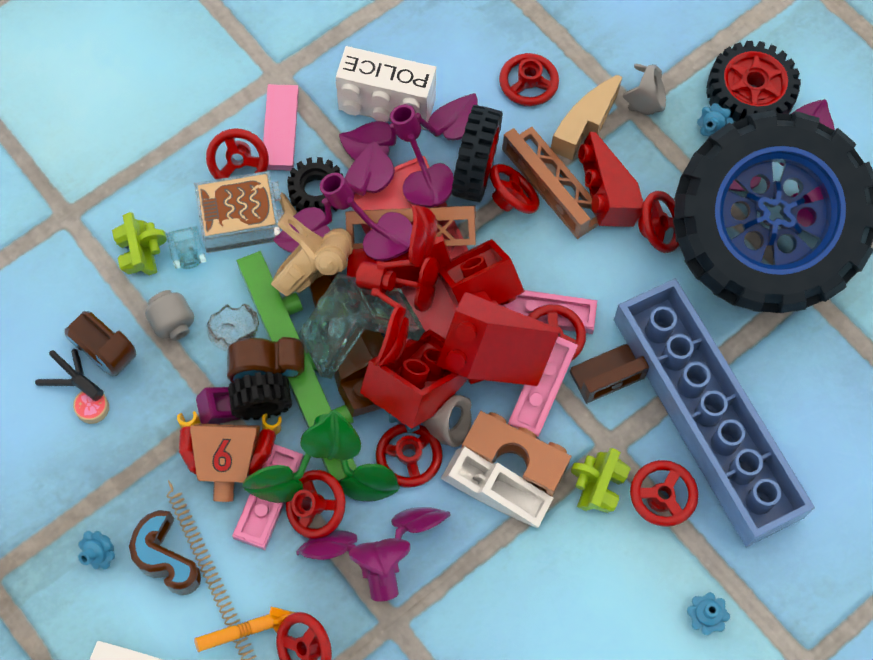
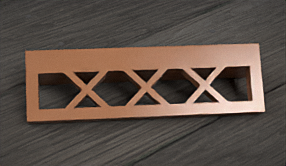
(548, 185)
(441, 213)

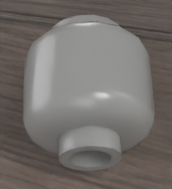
(169, 315)

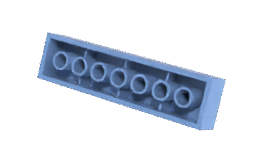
(713, 413)

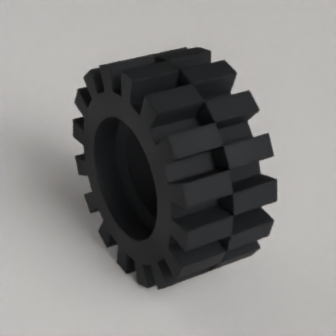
(302, 176)
(259, 395)

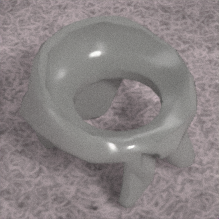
(648, 96)
(439, 424)

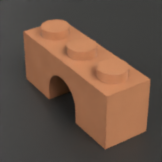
(492, 437)

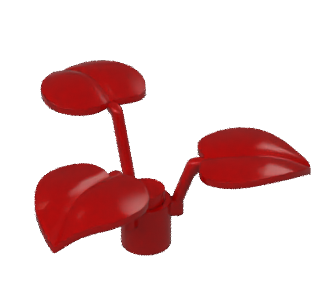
(381, 278)

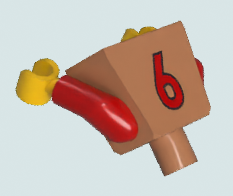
(225, 451)

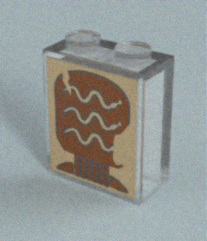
(238, 211)

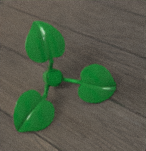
(330, 438)

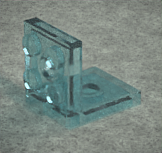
(342, 318)

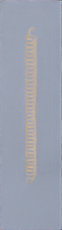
(208, 577)

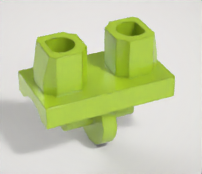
(142, 242)
(595, 477)

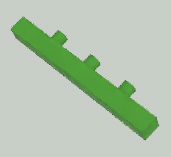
(277, 323)

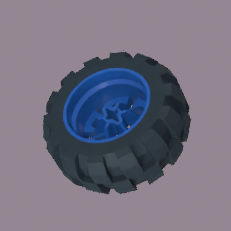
(813, 159)

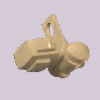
(311, 256)

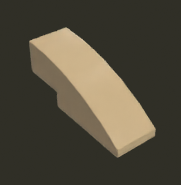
(585, 117)

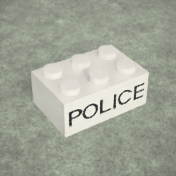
(378, 83)

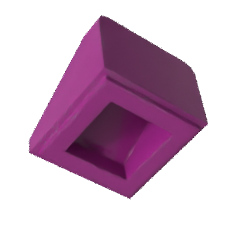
(214, 406)

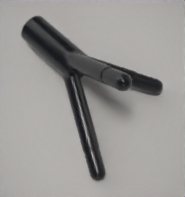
(78, 378)

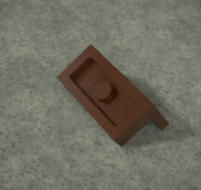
(608, 373)

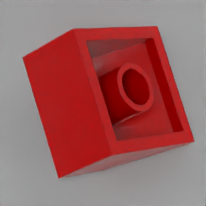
(482, 269)

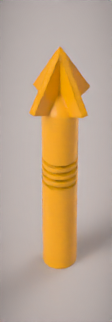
(244, 629)

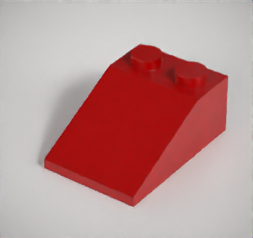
(496, 343)
(413, 384)

